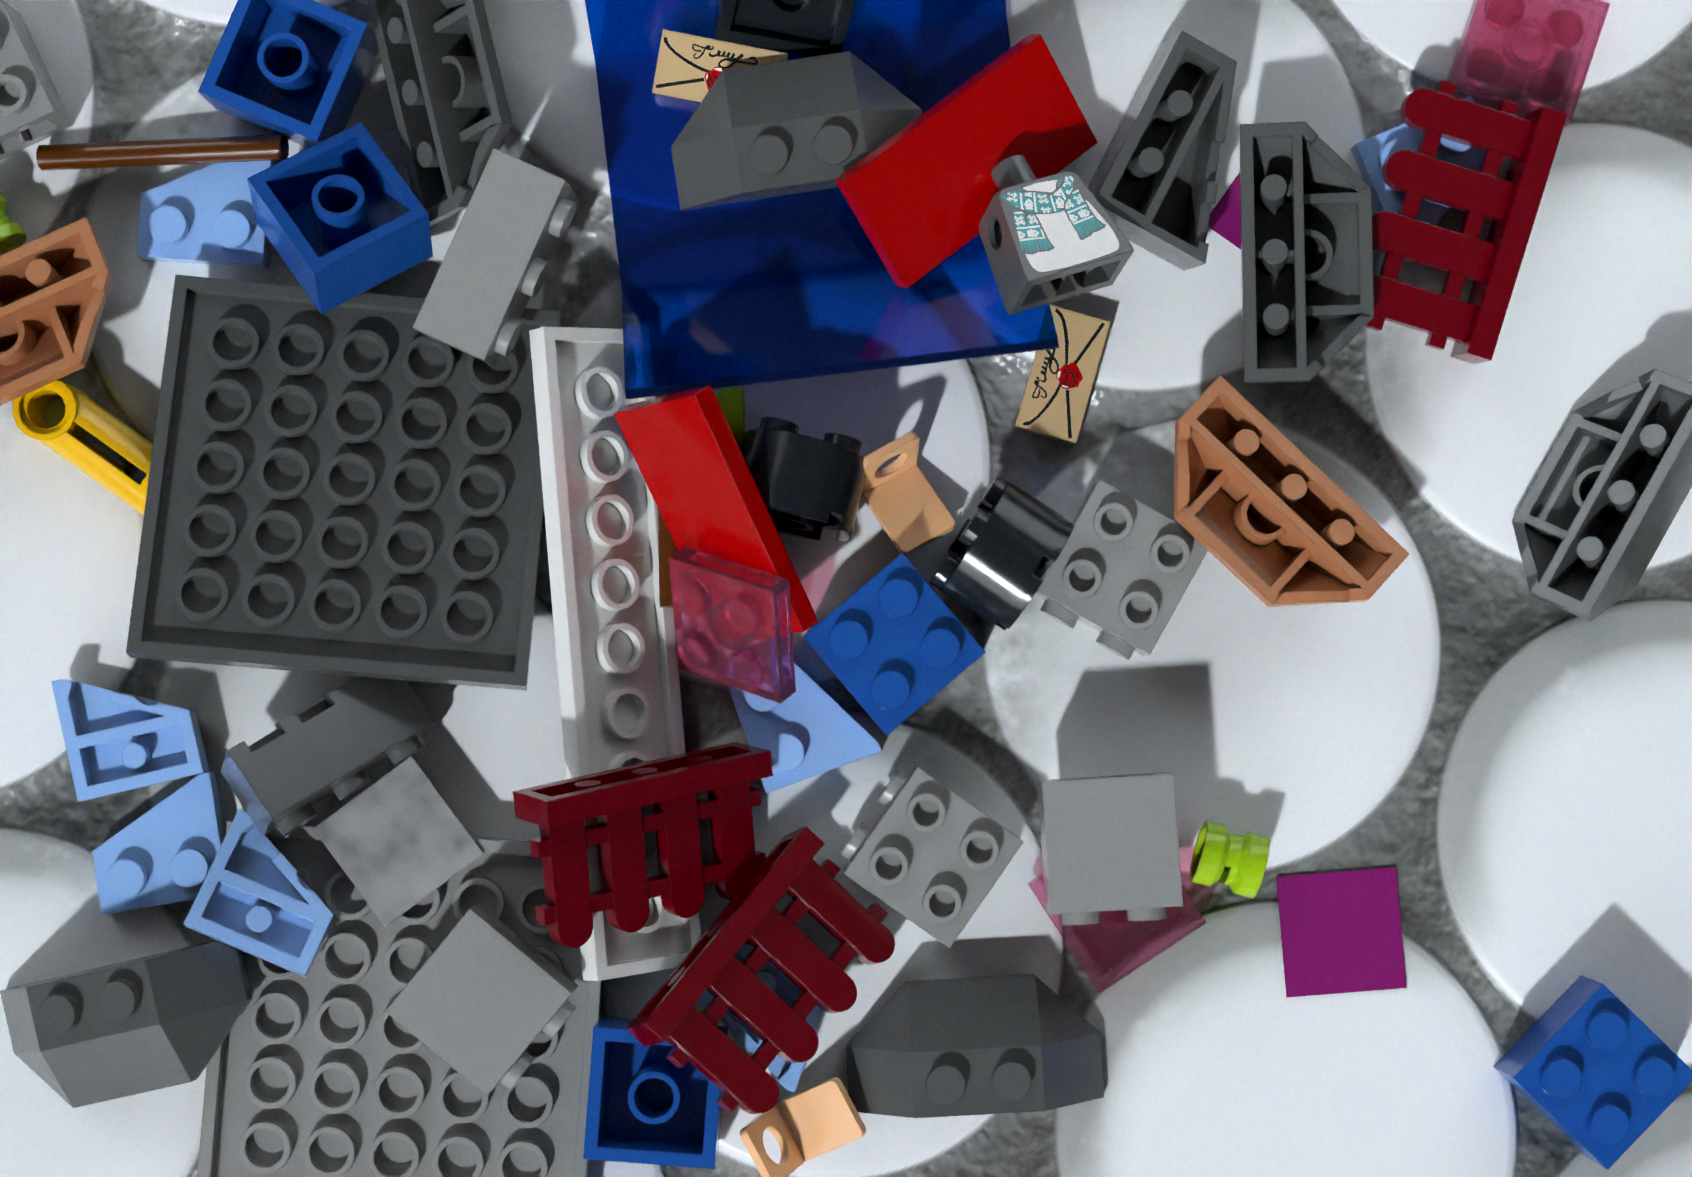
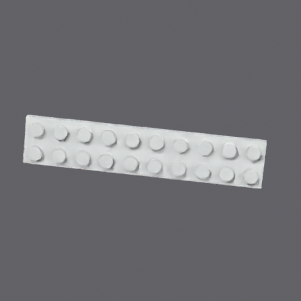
(607, 616)

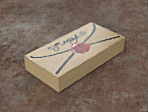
(693, 63)
(1063, 377)

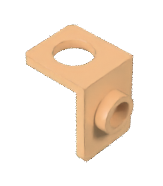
(903, 496)
(804, 1127)

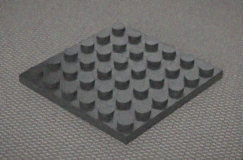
(338, 492)

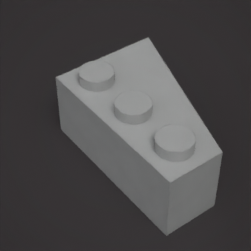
(497, 258)

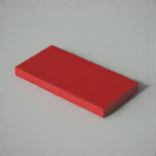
(933, 178)
(707, 487)

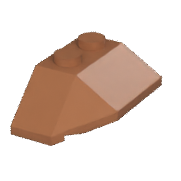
(50, 307)
(1272, 509)

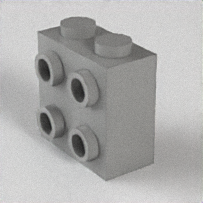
(28, 97)
(1120, 571)
(1110, 846)
(929, 854)
(484, 1001)

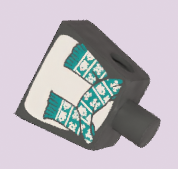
(1048, 237)

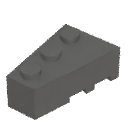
(1167, 151)
(325, 751)

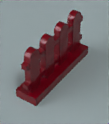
(1507, 202)
(617, 801)
(736, 988)

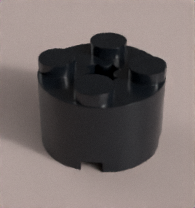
(806, 479)
(1002, 553)

